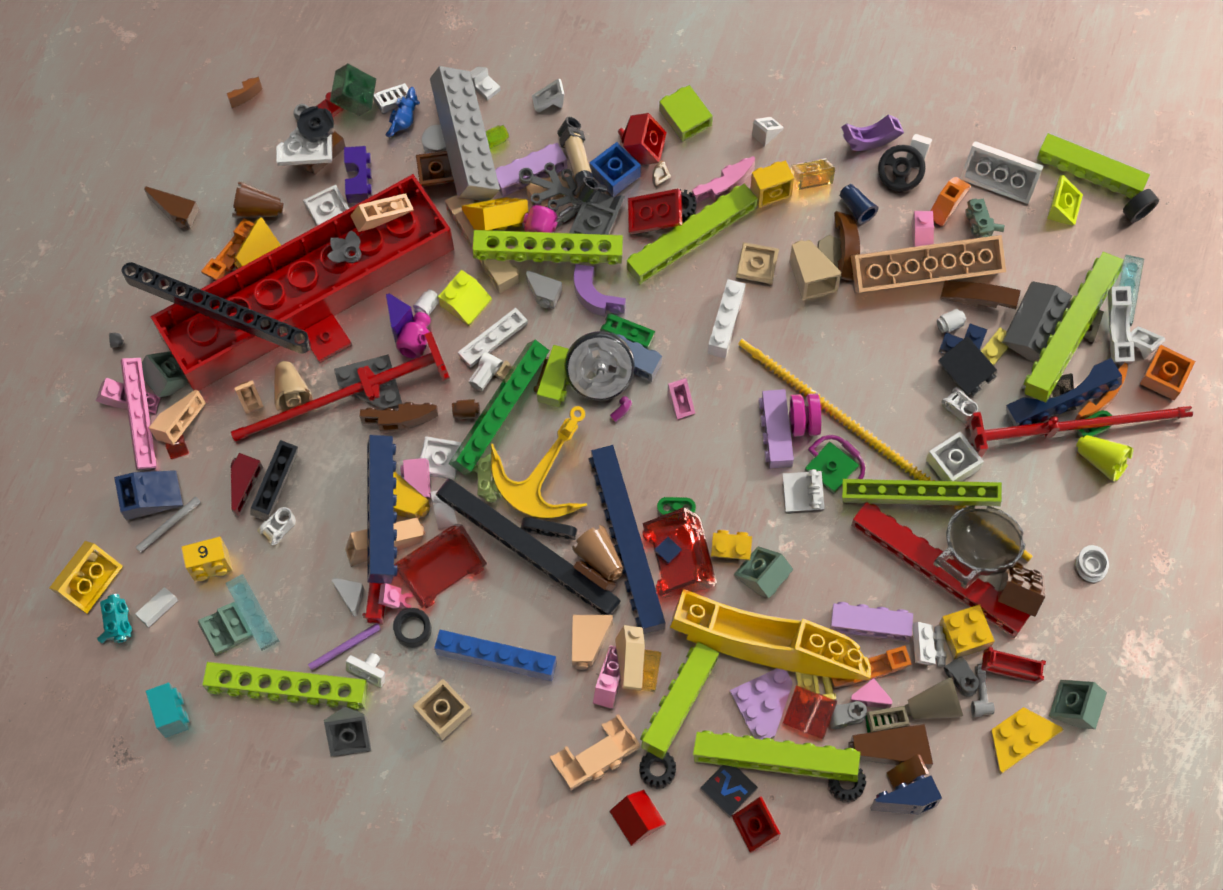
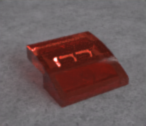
(809, 712)

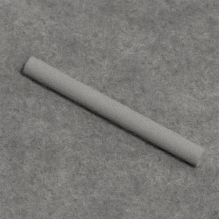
(168, 524)

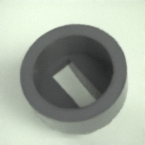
(115, 339)

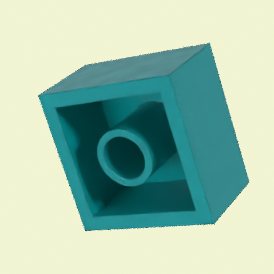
(167, 710)

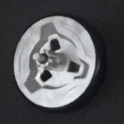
(604, 384)

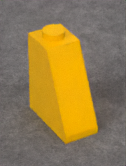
(257, 243)
(409, 501)

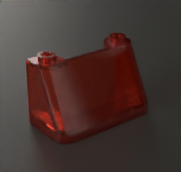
(439, 564)
(693, 566)

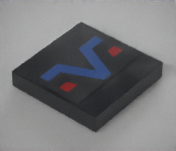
(728, 789)

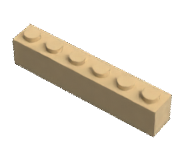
(500, 272)

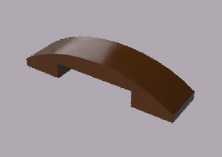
(849, 243)

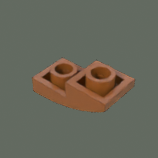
(250, 89)
(907, 771)

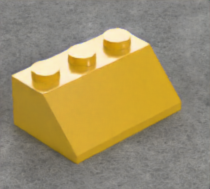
(496, 213)
(86, 576)

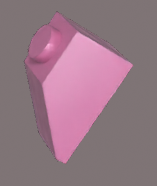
(417, 474)

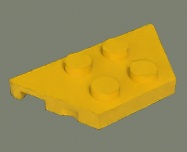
(1021, 736)

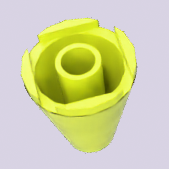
(1105, 455)

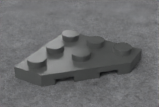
(388, 391)

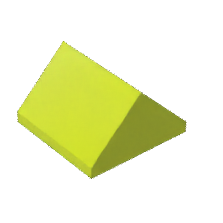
(1065, 202)

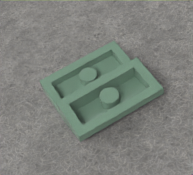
(225, 628)

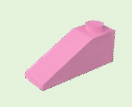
(922, 228)

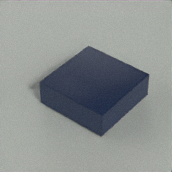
(668, 550)

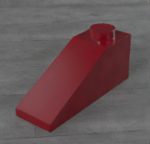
(244, 475)

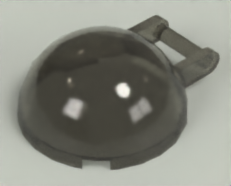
(981, 543)

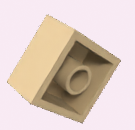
(442, 709)

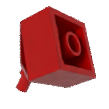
(643, 139)

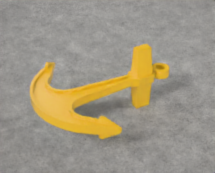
(526, 494)

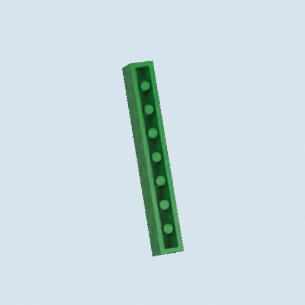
(499, 407)

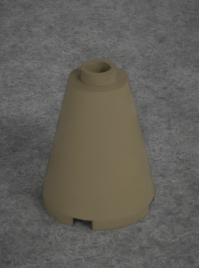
(935, 702)

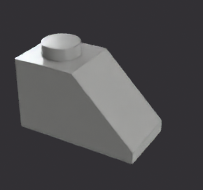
(544, 289)

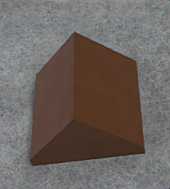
(434, 168)

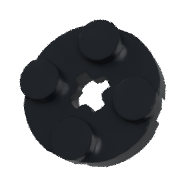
(319, 132)

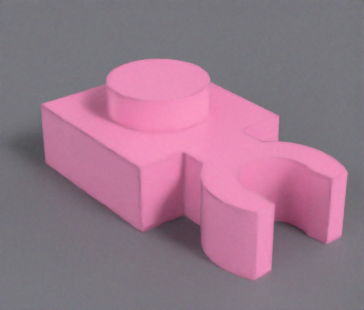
(392, 597)

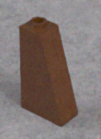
(893, 745)

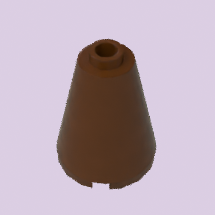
(253, 202)

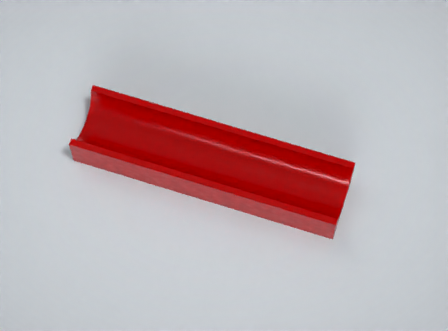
(303, 285)

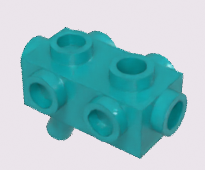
(115, 620)

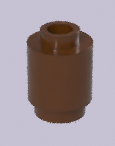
(465, 409)

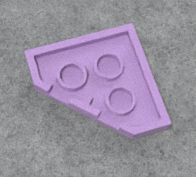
(763, 702)

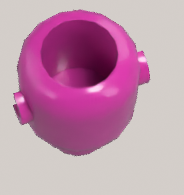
(540, 220)
(411, 339)

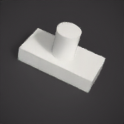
(366, 670)

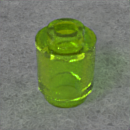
(497, 135)

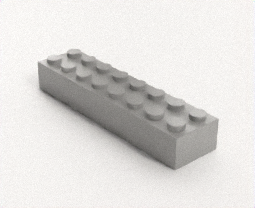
(464, 134)

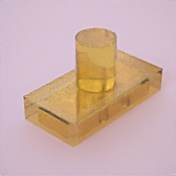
(650, 670)

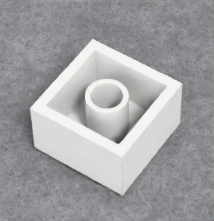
(954, 459)

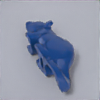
(403, 116)

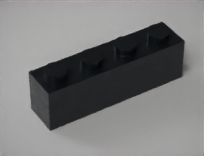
(274, 480)

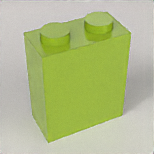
(685, 112)

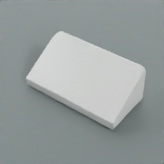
(156, 607)

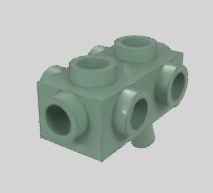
(980, 220)

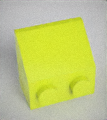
(464, 298)

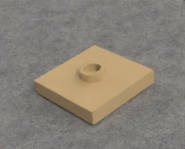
(757, 263)

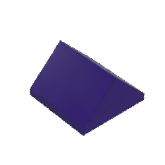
(399, 314)

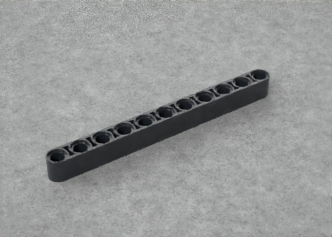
(222, 313)
(527, 547)

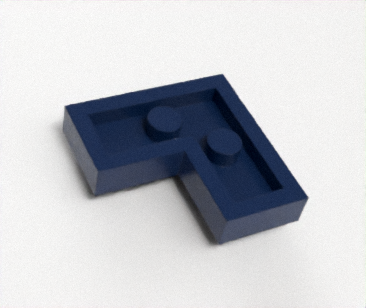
(974, 332)

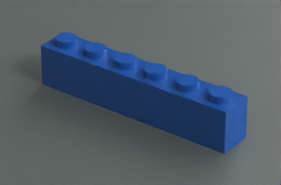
(495, 655)

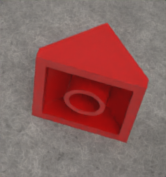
(637, 817)
(756, 825)

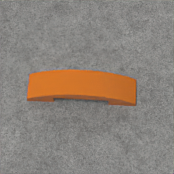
(225, 261)
(1090, 408)
(881, 665)

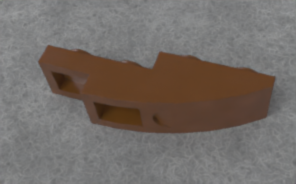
(407, 416)

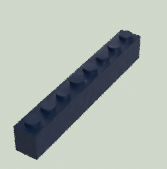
(380, 510)

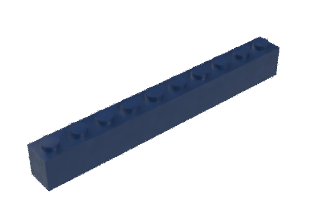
(628, 540)

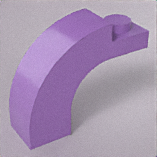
(874, 135)
(590, 297)

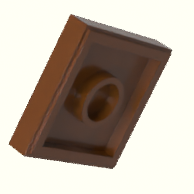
(595, 576)

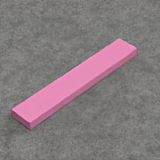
(138, 413)

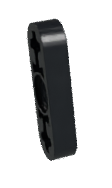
(549, 528)

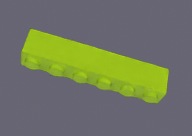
(1092, 166)
(679, 700)

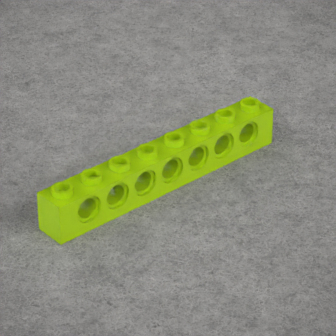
(540, 240)
(217, 671)

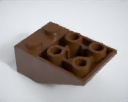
(1022, 589)

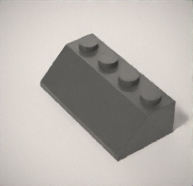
(1036, 319)

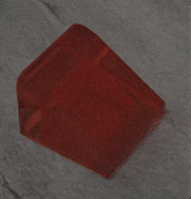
(178, 449)

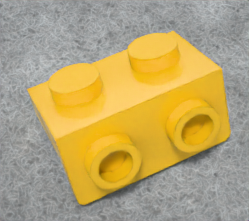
(731, 546)

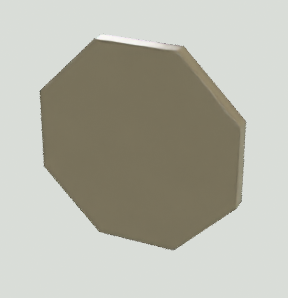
(831, 248)

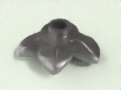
(344, 247)

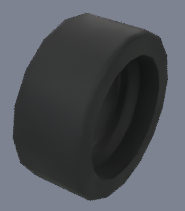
(1141, 205)
(407, 613)

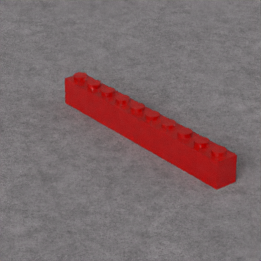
(920, 556)

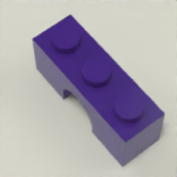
(357, 160)

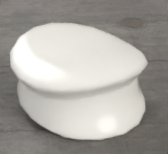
(433, 139)
(1092, 563)

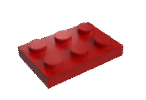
(655, 211)

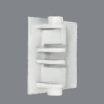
(803, 491)

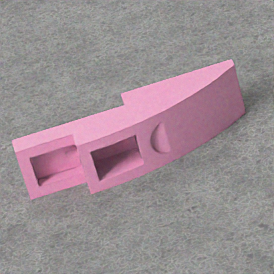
(731, 177)

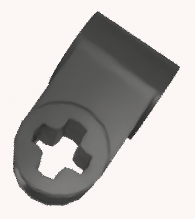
(962, 674)

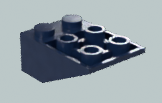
(147, 493)
(910, 798)

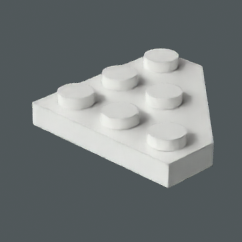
(300, 151)

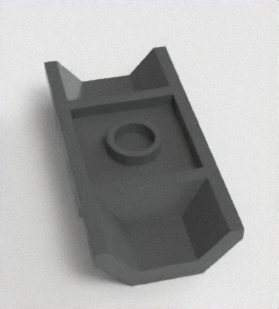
(597, 215)

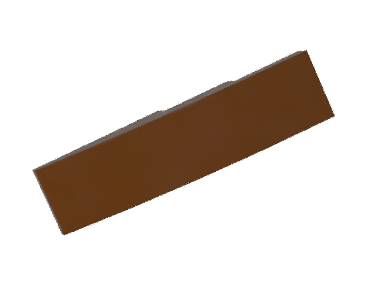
(980, 293)

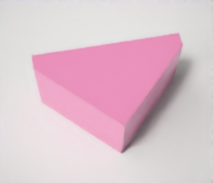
(680, 398)
(872, 696)

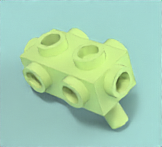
(486, 485)

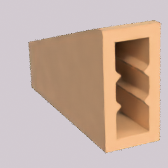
(408, 534)

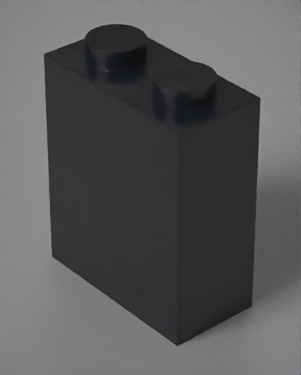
(968, 367)

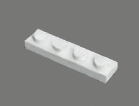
(493, 337)

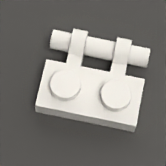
(924, 644)

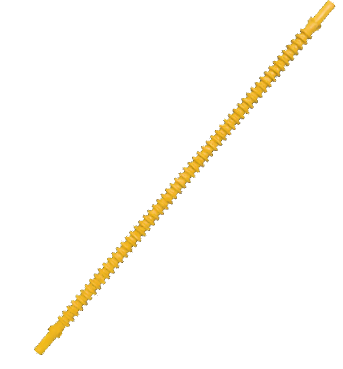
(757, 354)

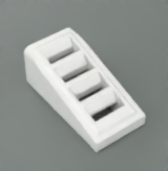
(385, 94)

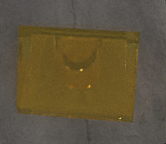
(813, 173)

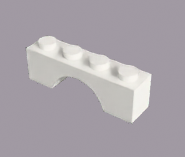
(726, 318)
(1119, 325)

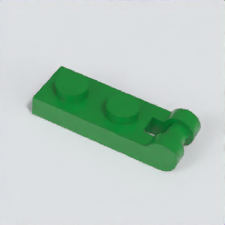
(628, 329)

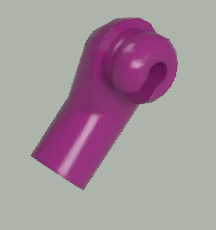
(622, 410)

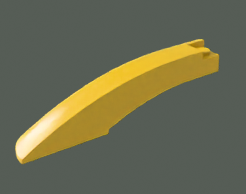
(769, 640)

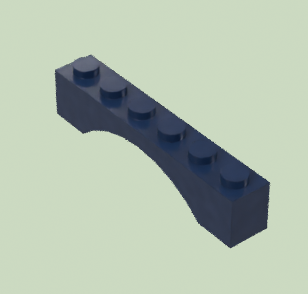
(1101, 379)

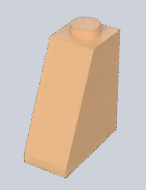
(588, 638)

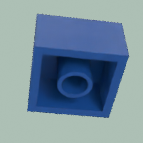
(615, 169)

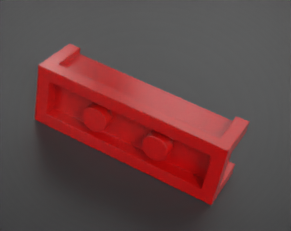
(374, 610)
(1012, 665)

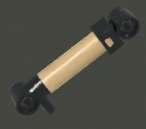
(572, 140)

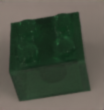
(353, 89)

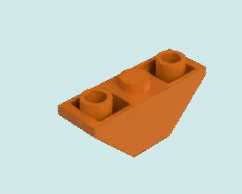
(949, 199)

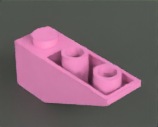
(113, 395)
(608, 680)

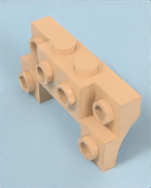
(599, 757)

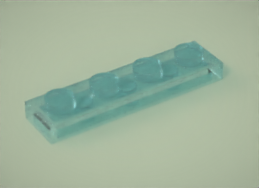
(1131, 277)
(252, 612)

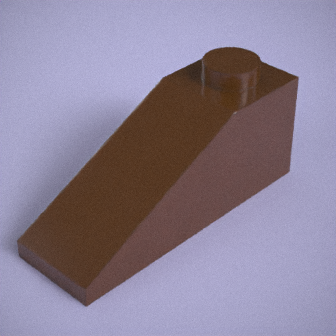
(176, 208)

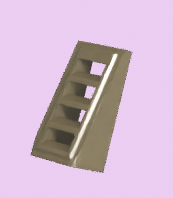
(901, 714)

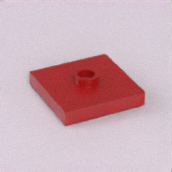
(327, 338)

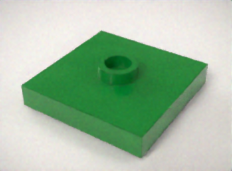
(834, 466)

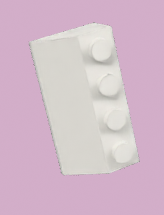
(1001, 172)

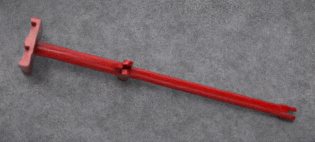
(369, 383)
(980, 436)

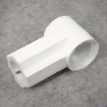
(486, 369)

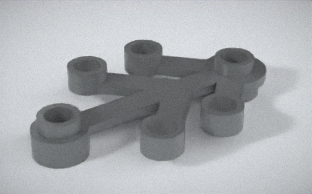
(555, 187)

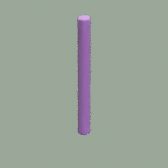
(344, 646)

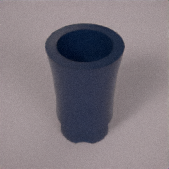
(858, 204)

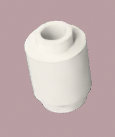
(426, 302)
(951, 321)

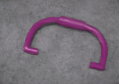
(852, 450)

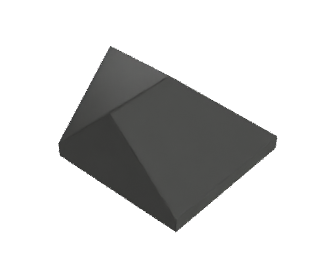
(347, 732)

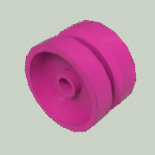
(805, 415)

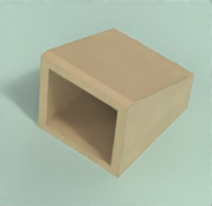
(813, 270)

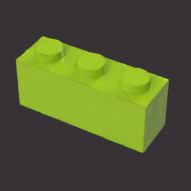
(554, 379)

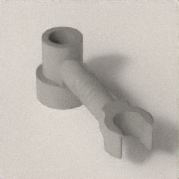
(982, 707)

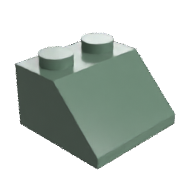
(163, 374)
(764, 571)
(1078, 703)

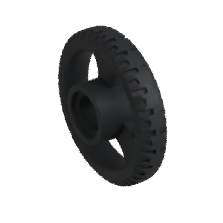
(888, 159)

